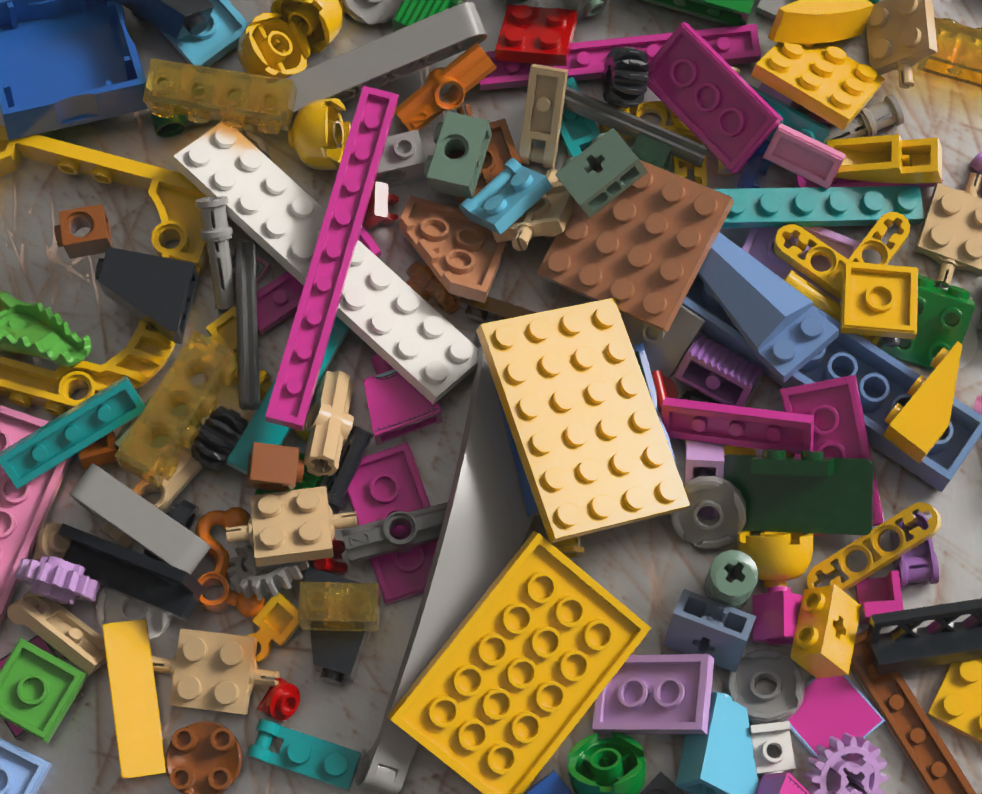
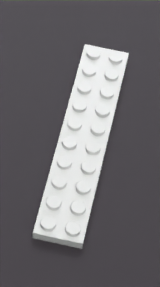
(287, 226)

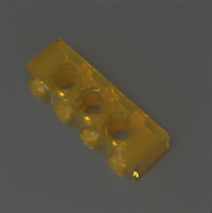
(198, 356)

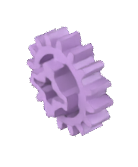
(57, 580)
(860, 768)

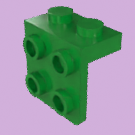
(941, 322)

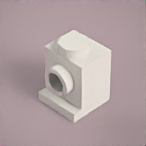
(772, 734)

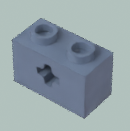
(709, 628)

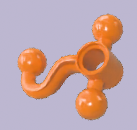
(230, 518)

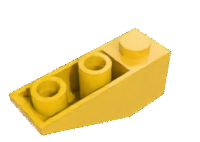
(928, 412)

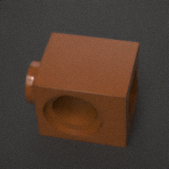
(92, 243)
(273, 467)

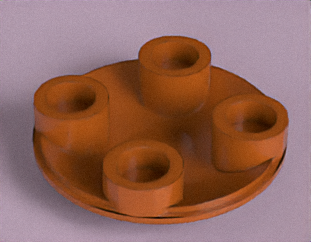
(203, 759)

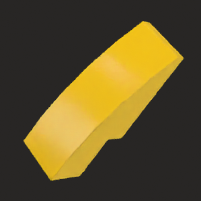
(820, 21)
(890, 159)

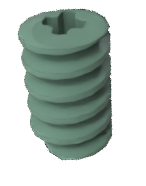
(733, 566)

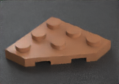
(453, 247)

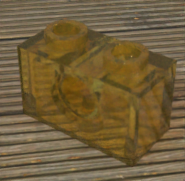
(339, 606)

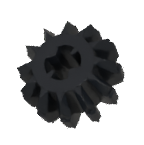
(625, 77)
(218, 438)

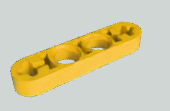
(871, 547)

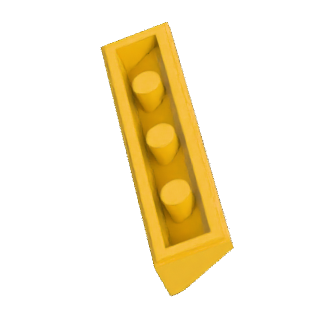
(134, 699)

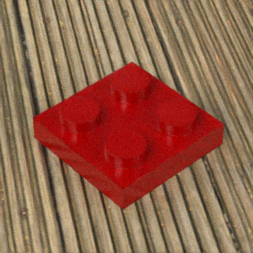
(536, 35)

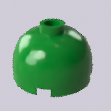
(607, 765)

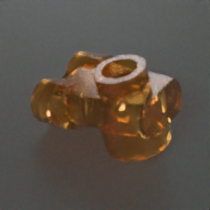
(428, 286)

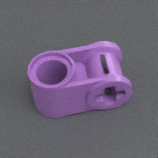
(919, 563)

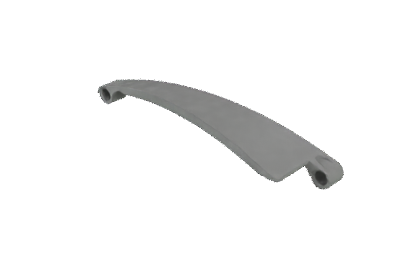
(476, 542)

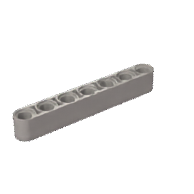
(391, 56)

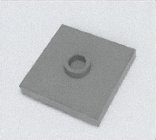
(665, 349)

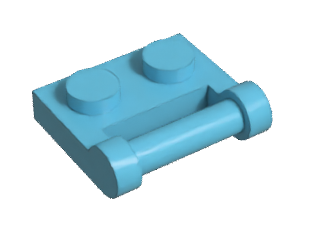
(506, 197)

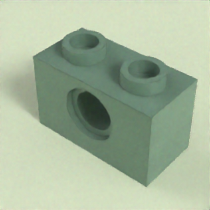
(458, 175)

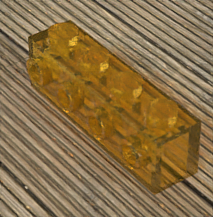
(220, 95)

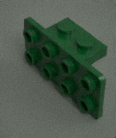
(804, 492)

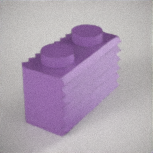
(718, 372)

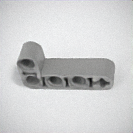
(139, 519)

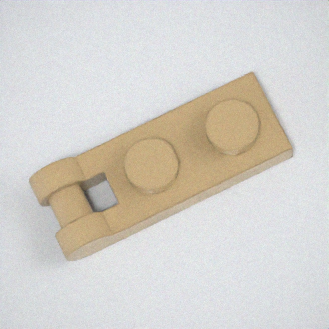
(543, 114)
(60, 630)

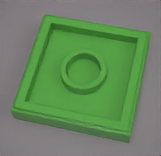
(37, 689)

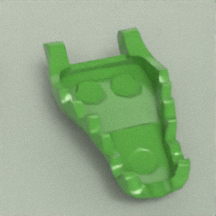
(39, 333)

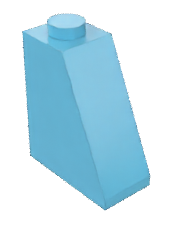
(724, 756)

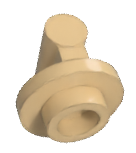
(50, 542)

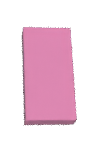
(804, 156)

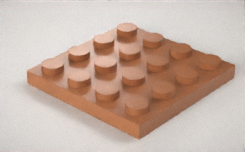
(640, 246)

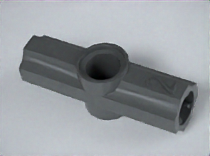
(376, 540)

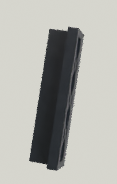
(133, 573)
(927, 646)

